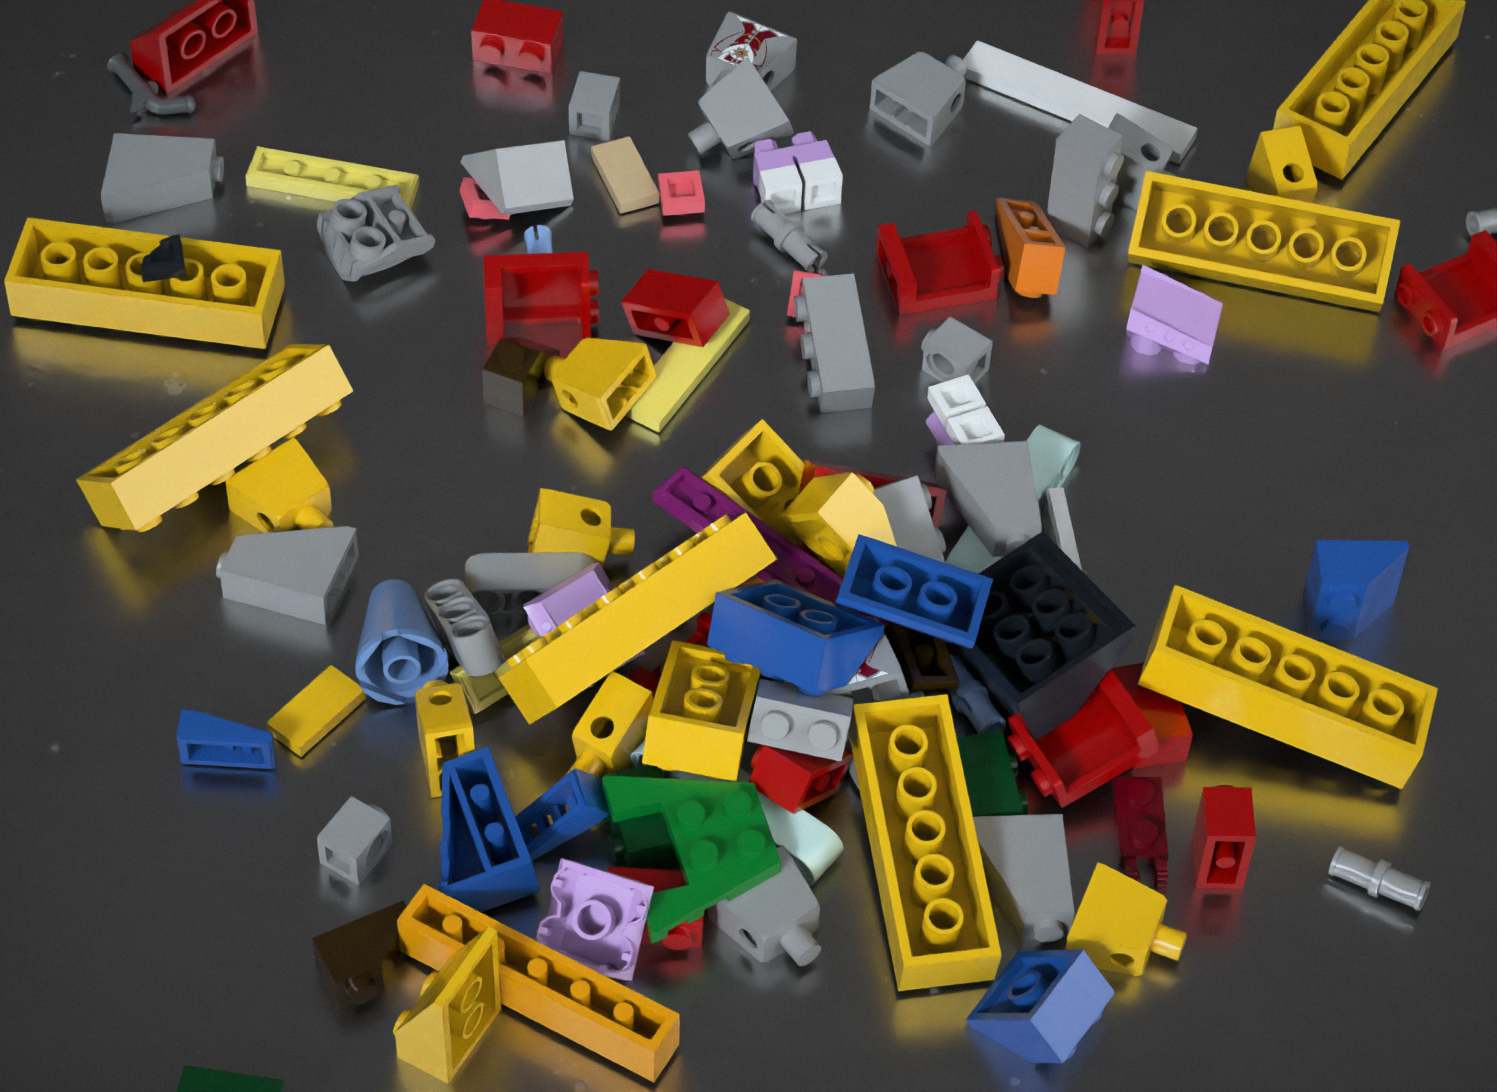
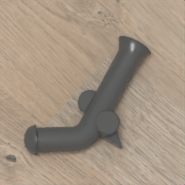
(144, 93)

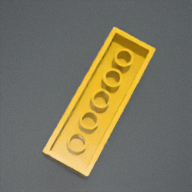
(1368, 77)
(1263, 241)
(96, 281)
(215, 437)
(634, 615)
(1288, 687)
(924, 843)

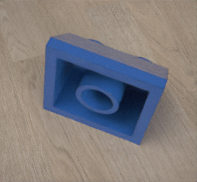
(1351, 585)
(1042, 1004)

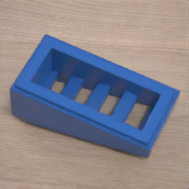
(221, 742)
(586, 808)

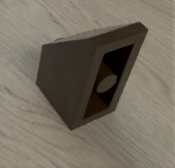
(515, 373)
(922, 660)
(359, 955)

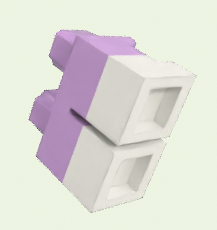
(797, 174)
(961, 414)

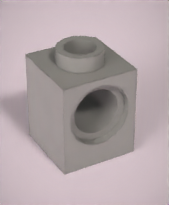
(594, 106)
(955, 352)
(355, 840)

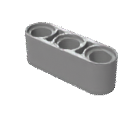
(510, 580)
(464, 627)

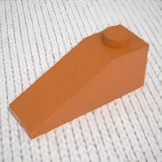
(1029, 247)

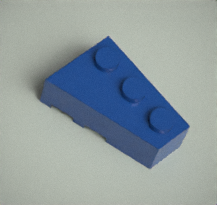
(481, 840)

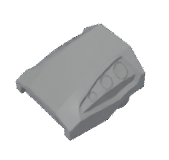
(371, 233)

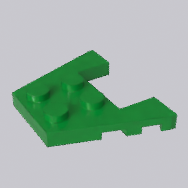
(715, 835)

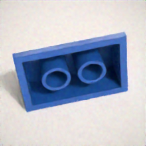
(914, 591)
(792, 635)

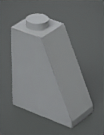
(157, 174)
(992, 491)
(290, 570)
(1028, 872)

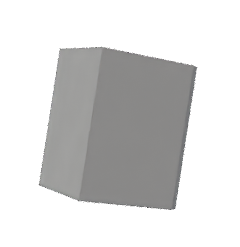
(523, 176)

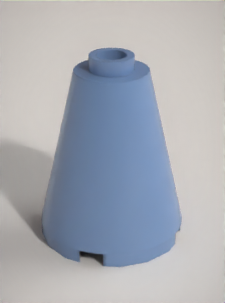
(398, 645)

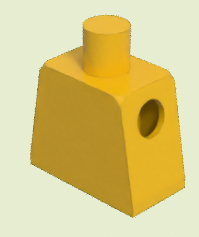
(1282, 165)
(601, 379)
(281, 492)
(576, 525)
(442, 716)
(612, 726)
(1122, 924)

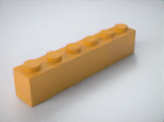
(547, 985)

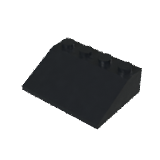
(1044, 635)

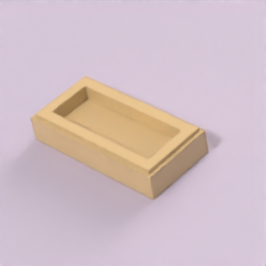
(625, 174)

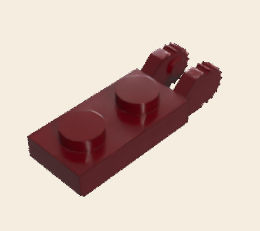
(1141, 828)

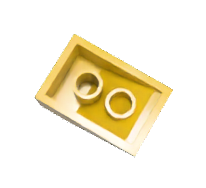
(759, 476)
(832, 515)
(701, 713)
(452, 1009)

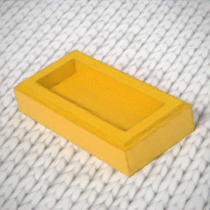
(315, 710)

